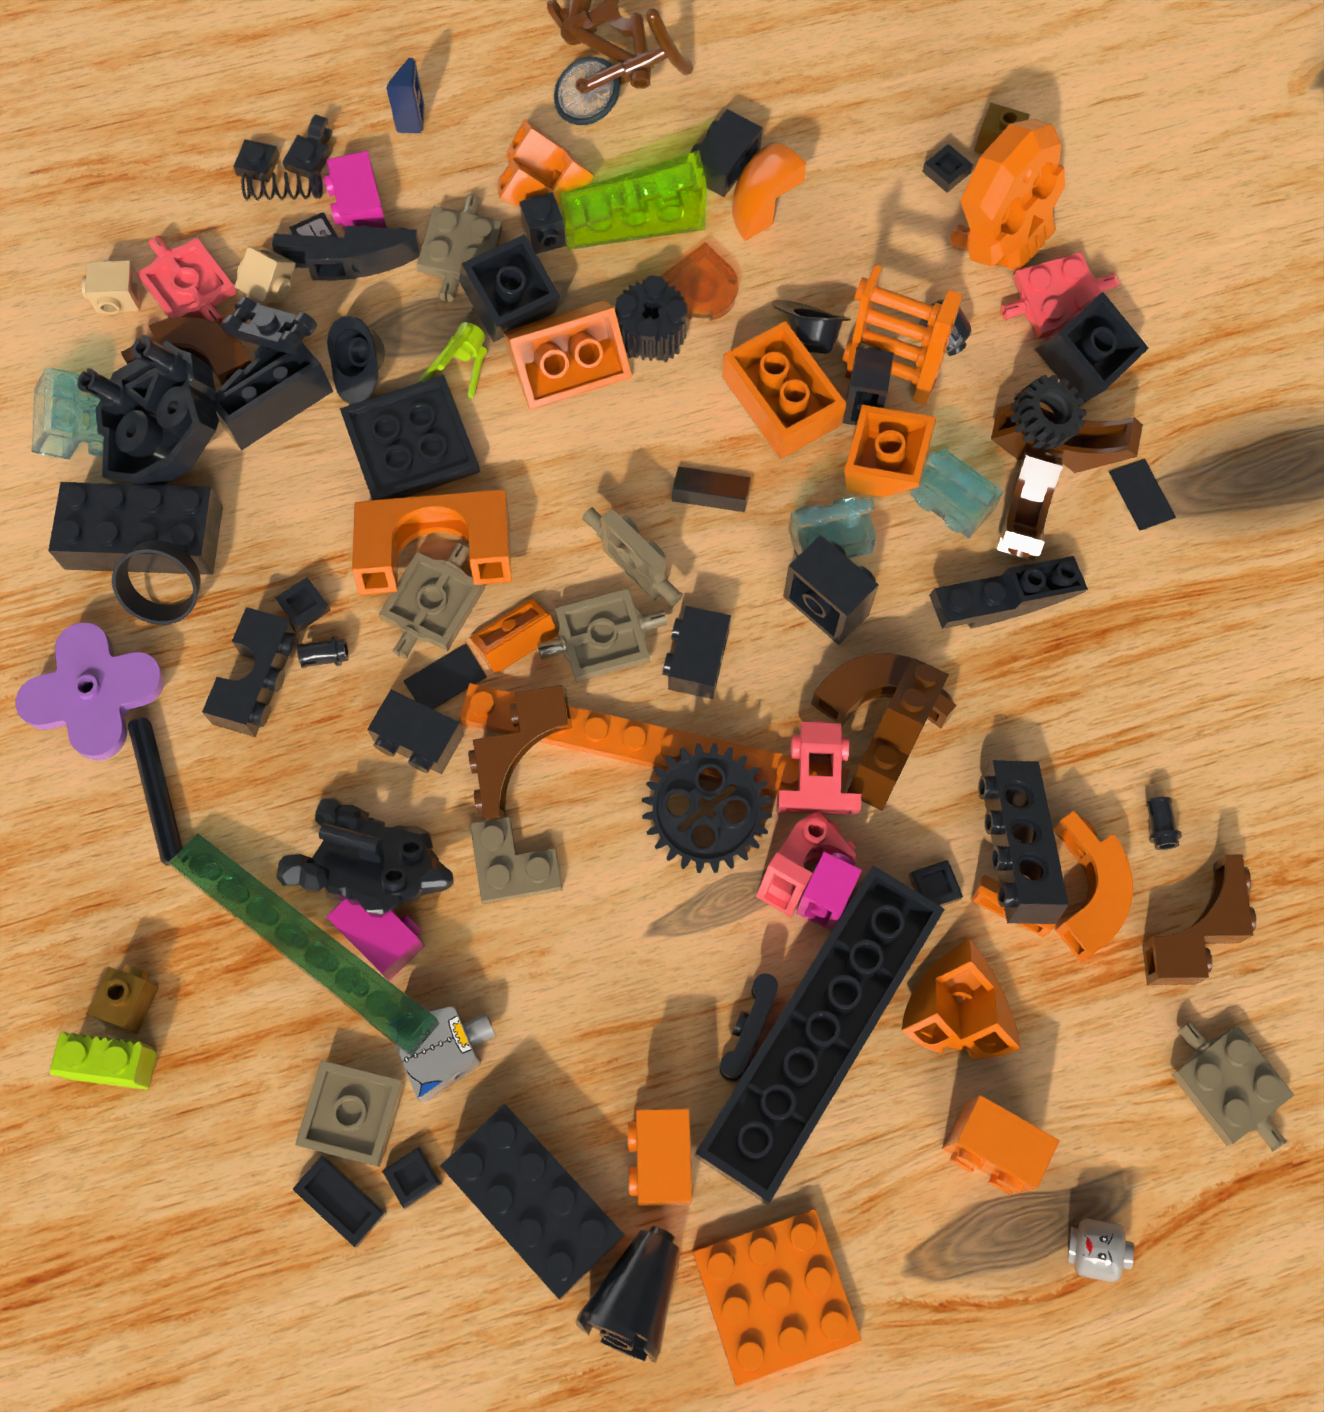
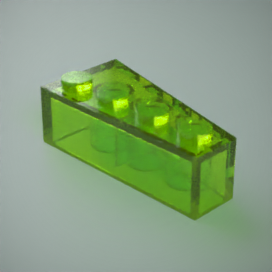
(637, 204)

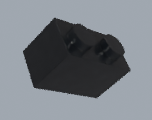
(727, 150)
(867, 381)
(698, 652)
(415, 733)

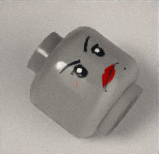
(1100, 1250)

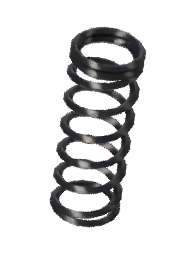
(315, 185)

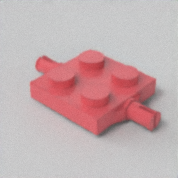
(186, 281)
(1054, 292)

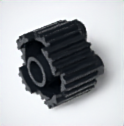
(652, 319)

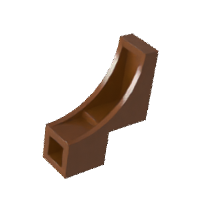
(1092, 447)
(897, 733)
(495, 758)
(1225, 920)

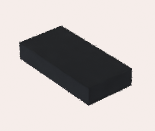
(339, 1201)

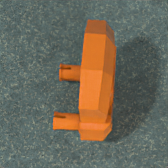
(1012, 196)

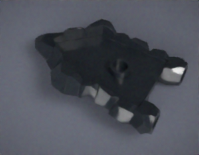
(366, 861)

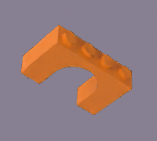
(390, 524)

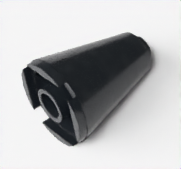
(635, 1297)

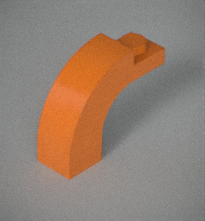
(1108, 887)

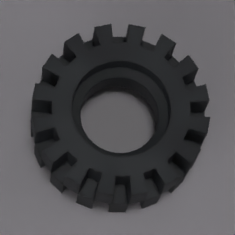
(1061, 402)

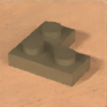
(508, 875)

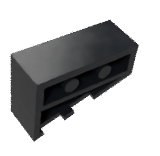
(269, 393)

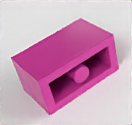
(355, 191)
(829, 889)
(384, 941)

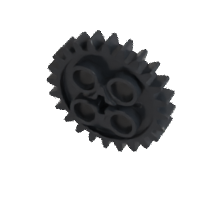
(729, 836)

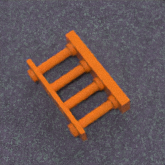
(933, 338)

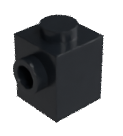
(543, 222)

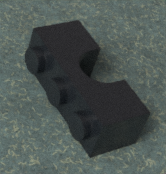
(245, 702)

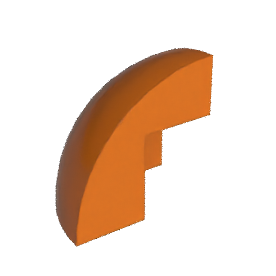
(539, 167)
(764, 179)
(961, 1007)

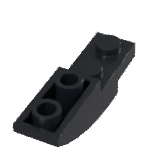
(359, 254)
(1008, 595)

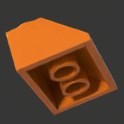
(568, 354)

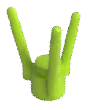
(463, 345)

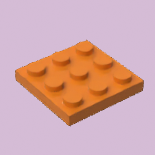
(776, 1297)

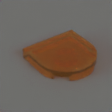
(705, 282)

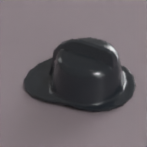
(812, 326)
(355, 358)

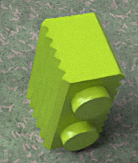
(103, 1060)

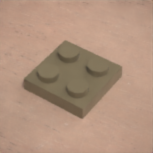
(350, 1113)

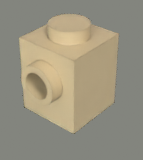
(264, 275)
(112, 286)

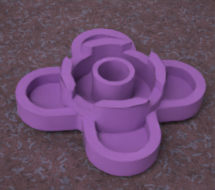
(90, 691)

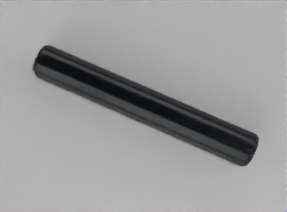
(155, 789)

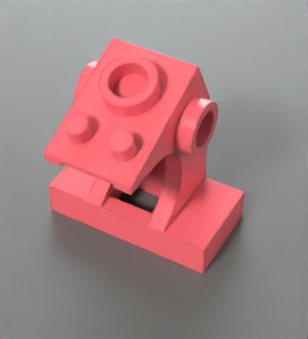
(819, 792)
(786, 876)

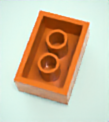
(783, 389)

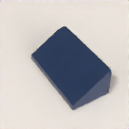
(406, 98)

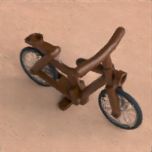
(592, 84)

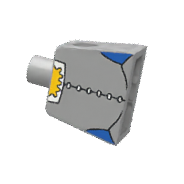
(446, 1053)

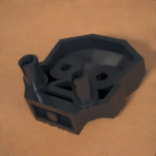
(153, 413)

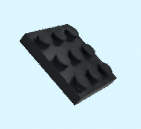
(410, 440)

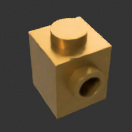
(995, 122)
(123, 998)

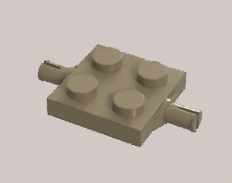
(453, 239)
(633, 554)
(431, 601)
(602, 635)
(1232, 1085)

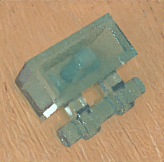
(59, 416)
(956, 493)
(842, 522)

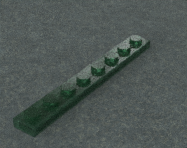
(305, 945)

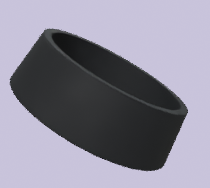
(144, 608)

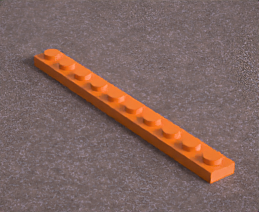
(638, 741)

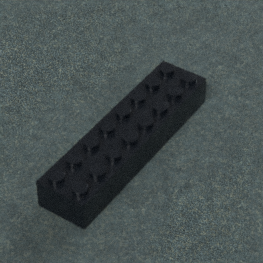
(819, 1035)

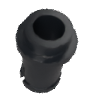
(323, 652)
(1163, 824)

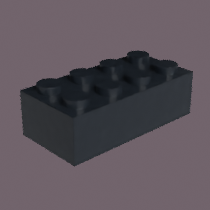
(105, 521)
(532, 1201)

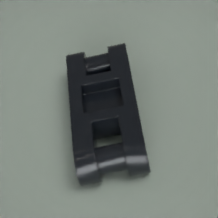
(268, 326)
(749, 1027)

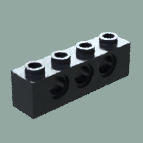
(1044, 895)

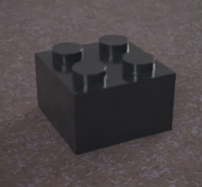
(508, 287)
(1092, 347)
(830, 589)

